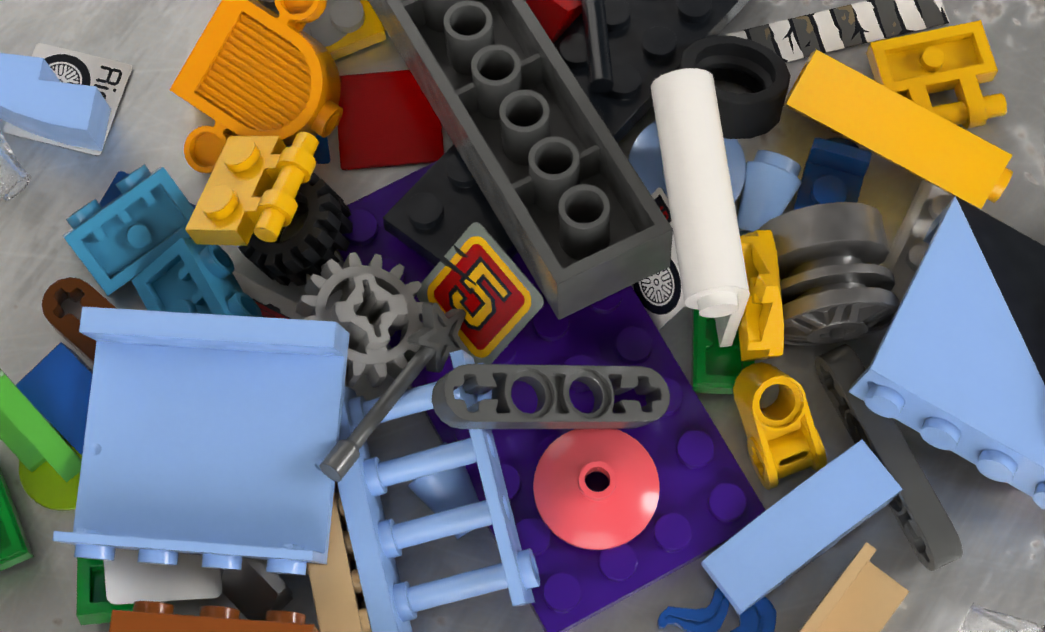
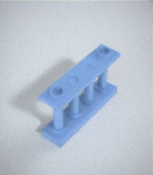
(379, 540)

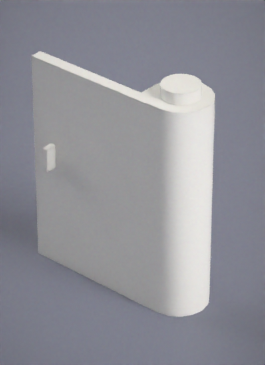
(701, 198)

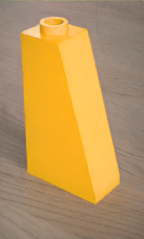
(899, 130)

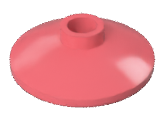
(590, 517)

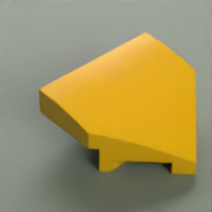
(762, 321)

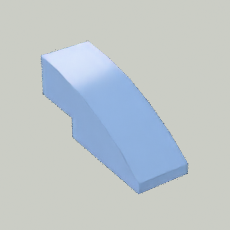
(49, 108)
(801, 526)

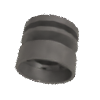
(833, 272)

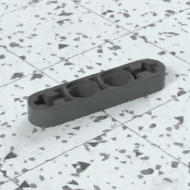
(552, 391)
(917, 505)

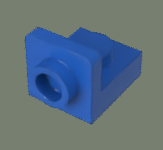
(832, 172)

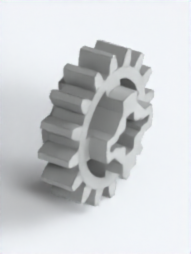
(378, 299)

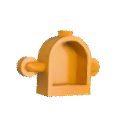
(258, 77)

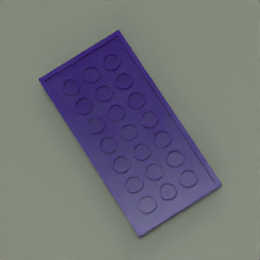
(700, 483)

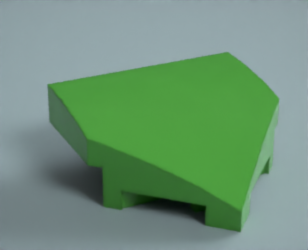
(31, 435)

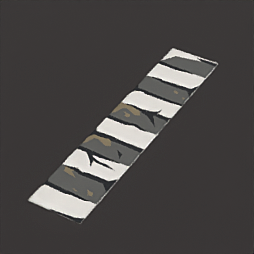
(846, 26)

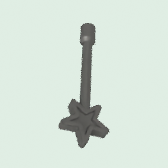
(437, 341)

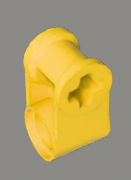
(783, 434)

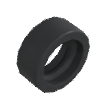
(751, 66)

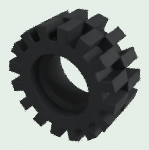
(314, 241)

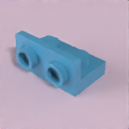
(131, 229)
(194, 281)

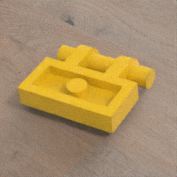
(938, 62)
(252, 189)

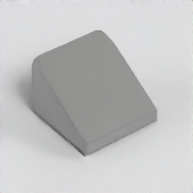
(255, 589)

